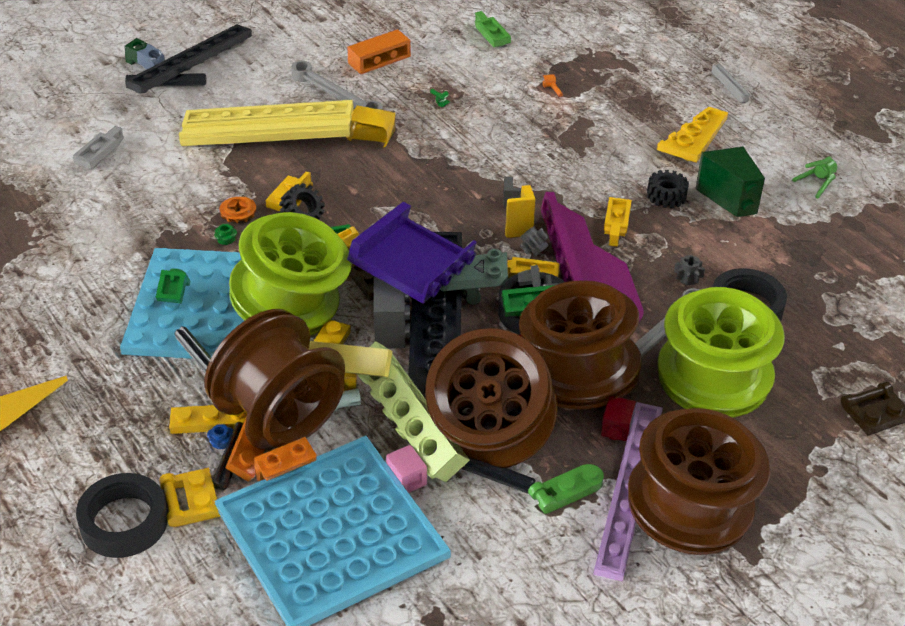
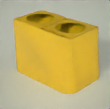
(364, 122)

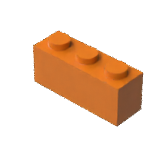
(379, 51)

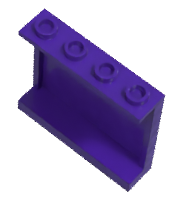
(409, 255)

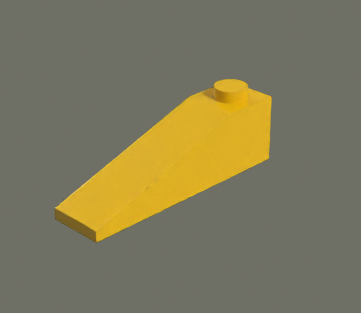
(19, 402)

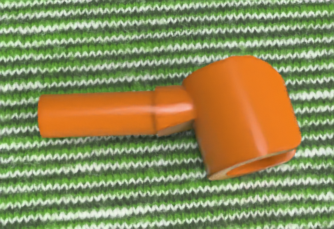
(550, 81)

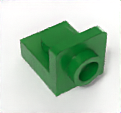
(172, 285)

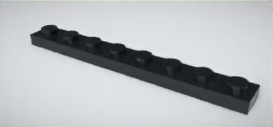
(188, 58)

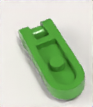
(567, 487)

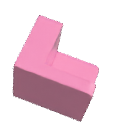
(408, 468)

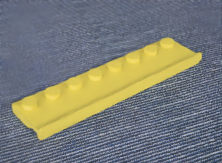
(266, 123)

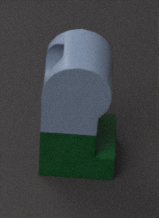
(142, 54)

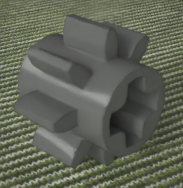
(534, 241)
(689, 270)

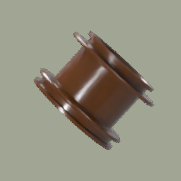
(585, 341)
(473, 360)
(275, 378)
(697, 480)

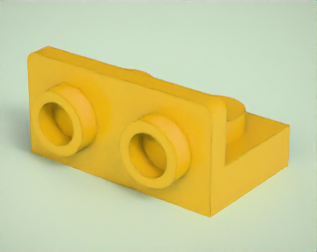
(275, 198)

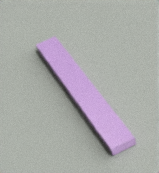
(620, 522)

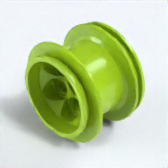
(290, 266)
(720, 351)

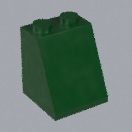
(731, 180)

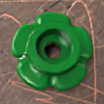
(225, 234)

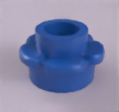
(219, 436)

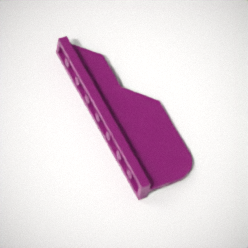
(579, 256)

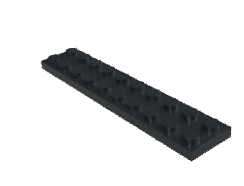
(433, 326)

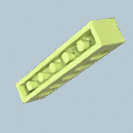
(448, 456)

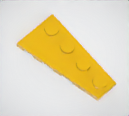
(694, 136)

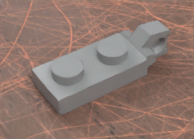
(98, 148)

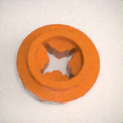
(230, 206)

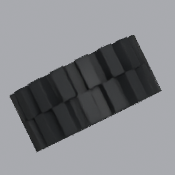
(667, 189)
(307, 196)

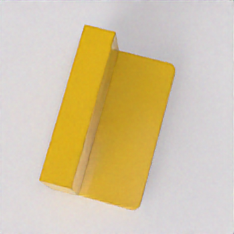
(520, 213)

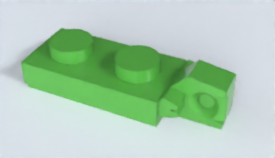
(491, 30)

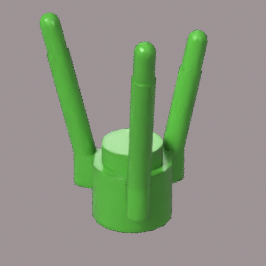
(823, 169)

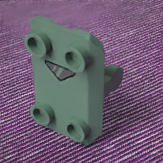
(483, 272)

